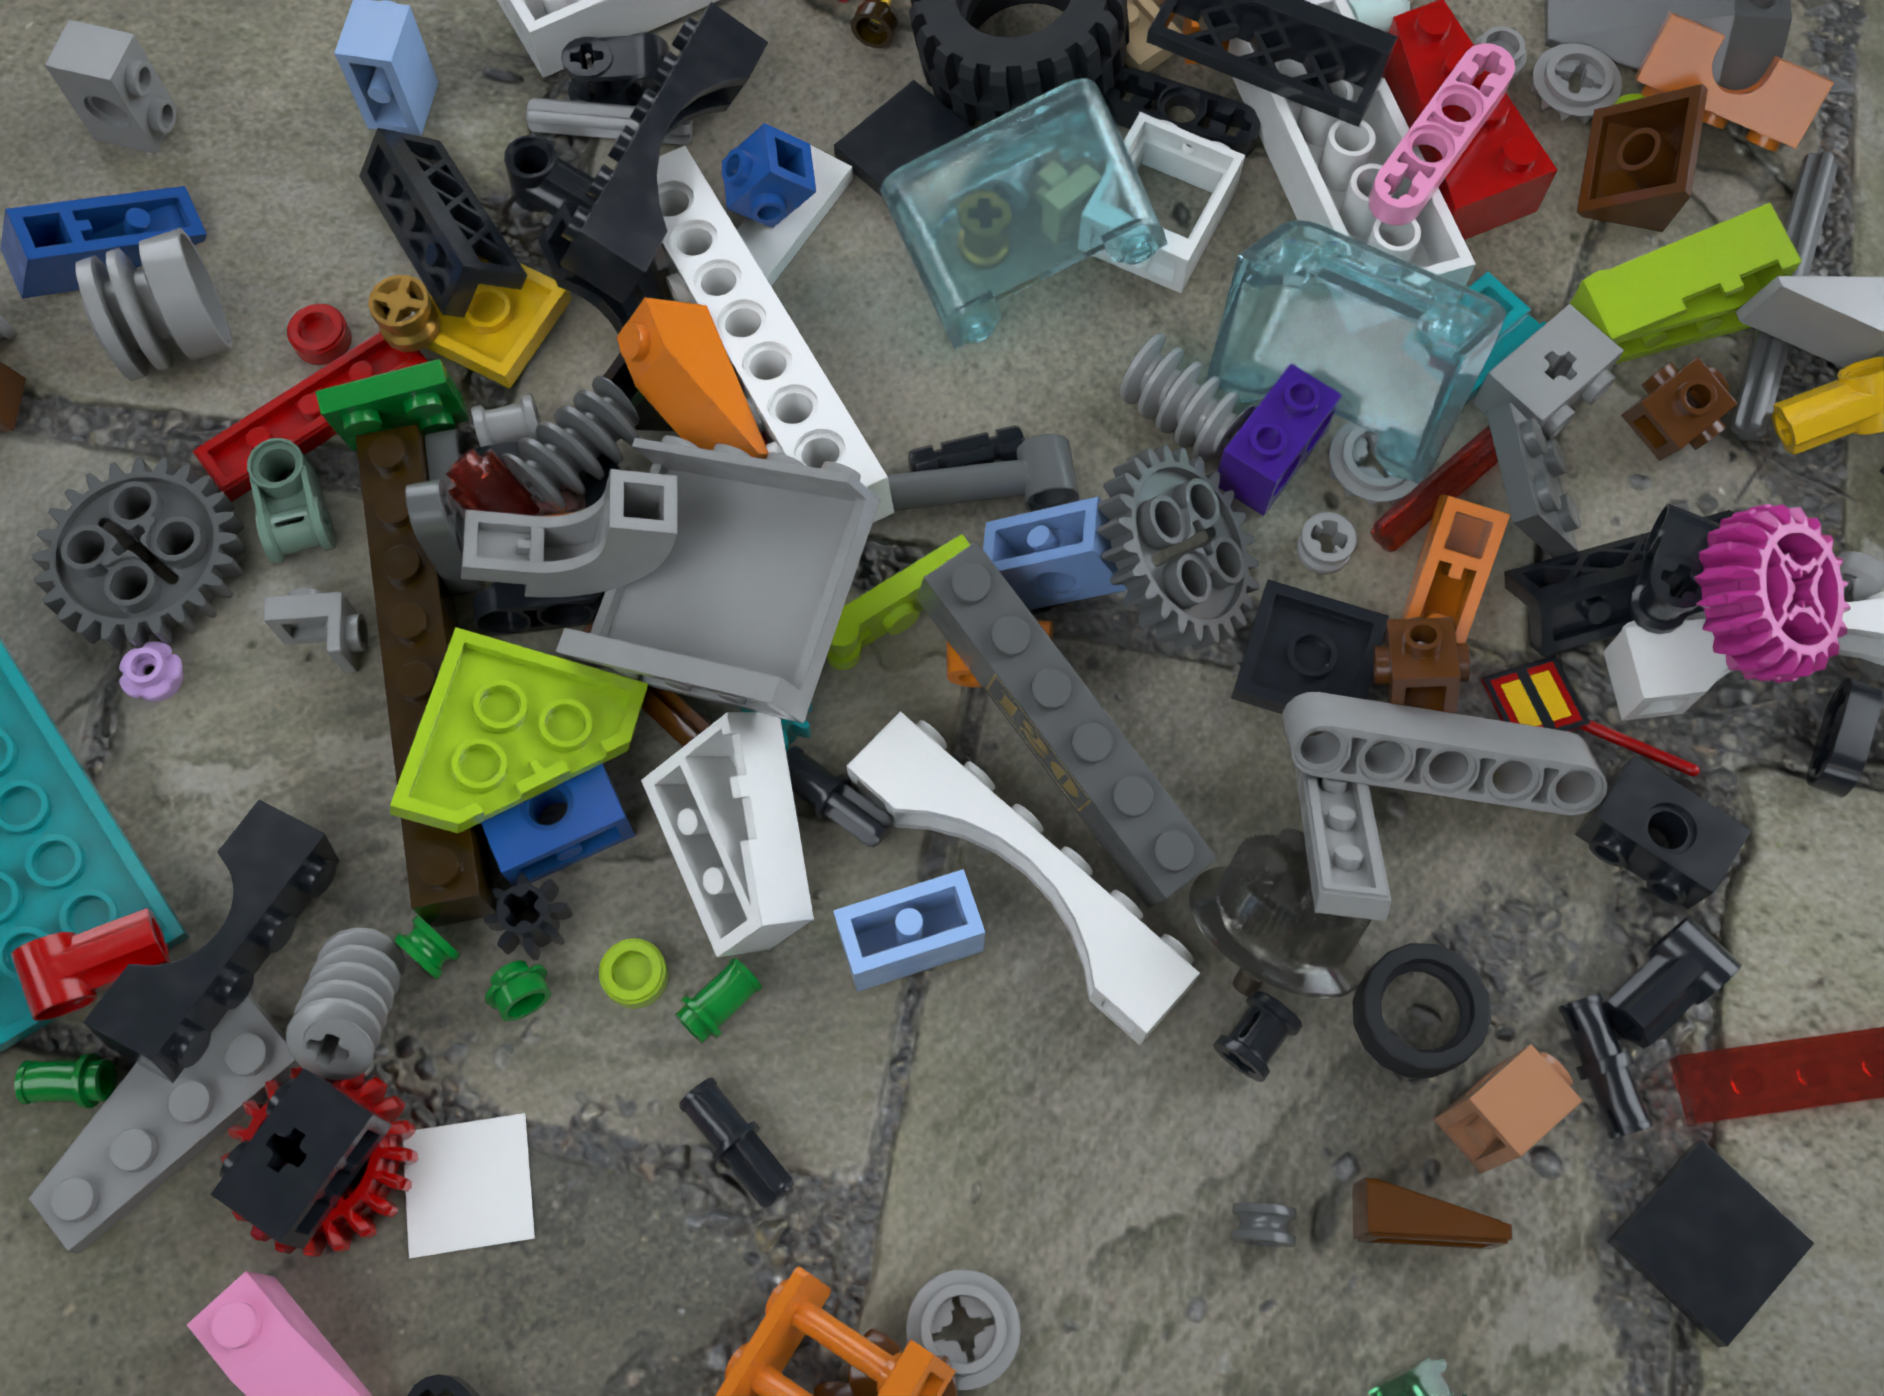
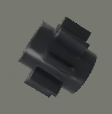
(534, 900)

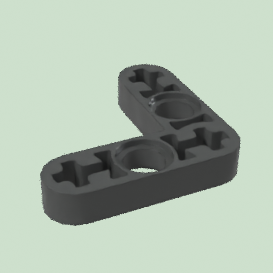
(437, 517)

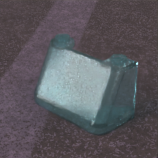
(1020, 206)
(1364, 324)

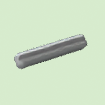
(591, 120)

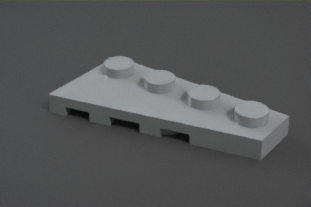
(159, 1126)

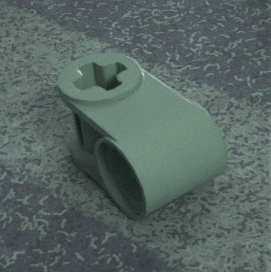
(289, 512)

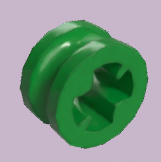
(427, 947)

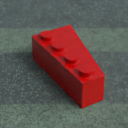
(1504, 165)

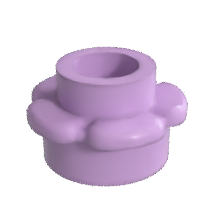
(160, 683)

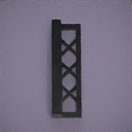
(1279, 30)
(426, 214)
(1584, 598)

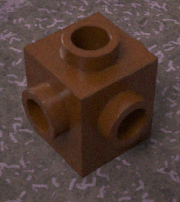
(1680, 408)
(1422, 663)

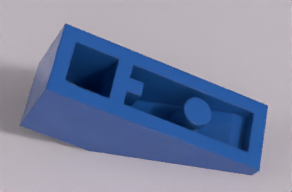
(49, 238)

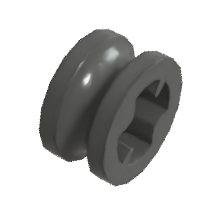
(1263, 1224)

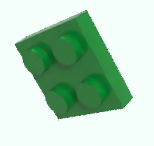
(393, 400)

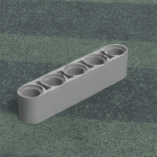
(1543, 772)

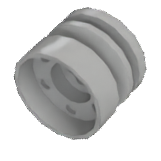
(144, 309)

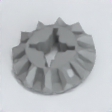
(1598, 87)
(1348, 453)
(982, 1299)

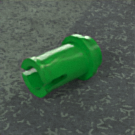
(717, 1001)
(78, 1081)

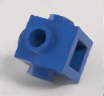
(768, 176)

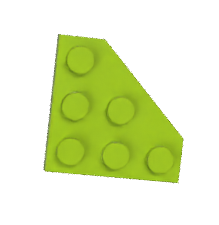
(508, 730)

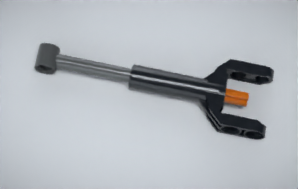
(1040, 474)

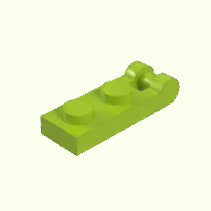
(886, 607)

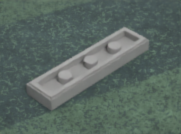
(1343, 848)

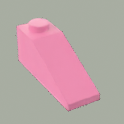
(271, 1343)

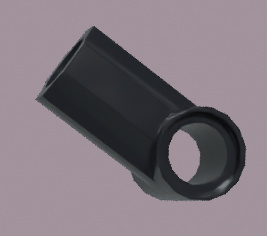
(554, 178)
(1680, 972)

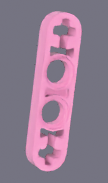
(1442, 133)

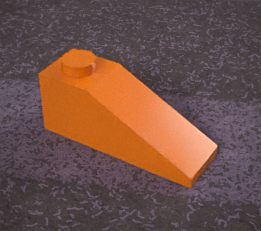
(688, 375)
(1455, 562)

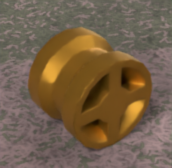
(395, 300)

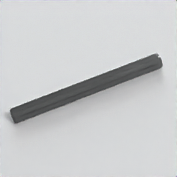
(1769, 353)

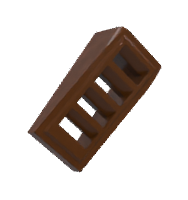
(1405, 1217)

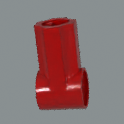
(69, 968)

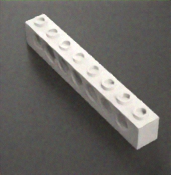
(770, 358)

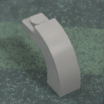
(577, 552)

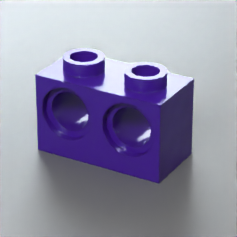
(1277, 438)

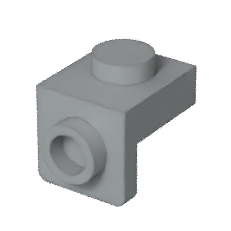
(319, 617)

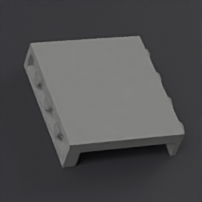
(748, 585)

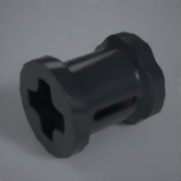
(1258, 1035)

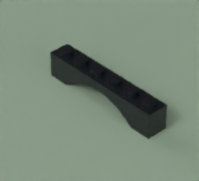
(626, 224)

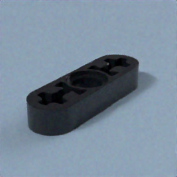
(1170, 93)

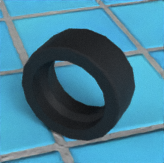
(1456, 976)

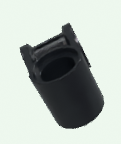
(620, 67)
(1666, 580)

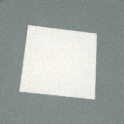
(469, 1186)

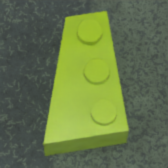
(1688, 286)

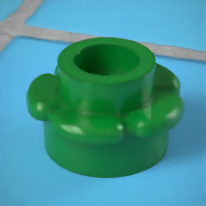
(518, 990)

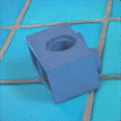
(1053, 553)

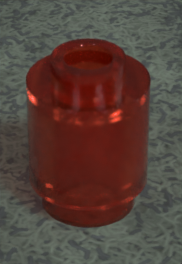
(488, 485)

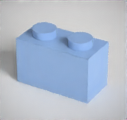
(387, 66)
(910, 930)

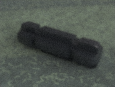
(968, 450)

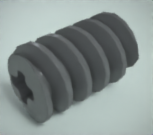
(575, 443)

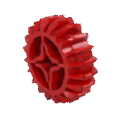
(381, 1175)

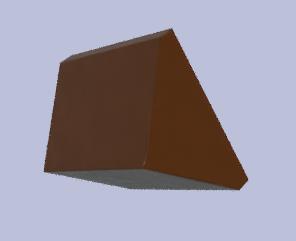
(1643, 159)

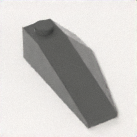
(1628, 27)

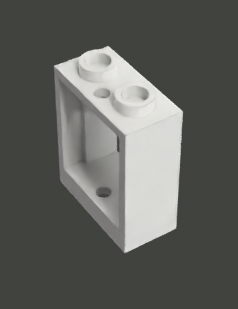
(1204, 165)

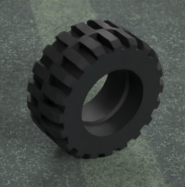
(993, 74)

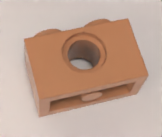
(1509, 1108)

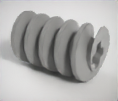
(1180, 401)
(346, 1003)

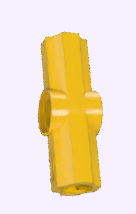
(1834, 409)

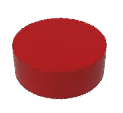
(319, 334)

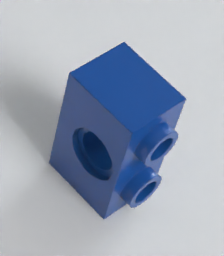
(591, 824)

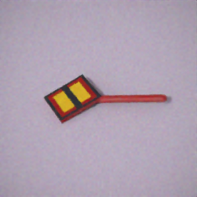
(1544, 698)

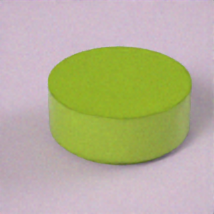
(633, 973)

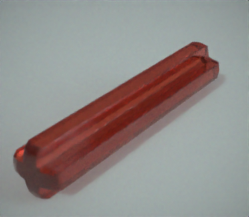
(1449, 479)

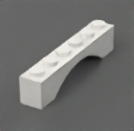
(1673, 670)
(1125, 964)

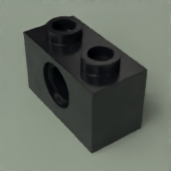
(1697, 833)

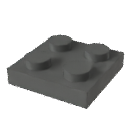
(1532, 480)

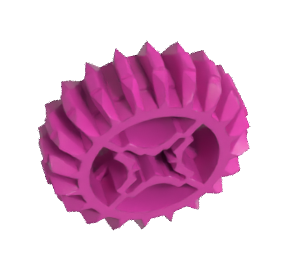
(1772, 593)

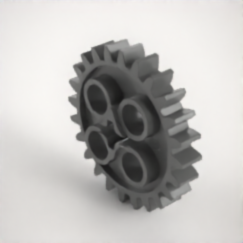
(1159, 503)
(98, 594)

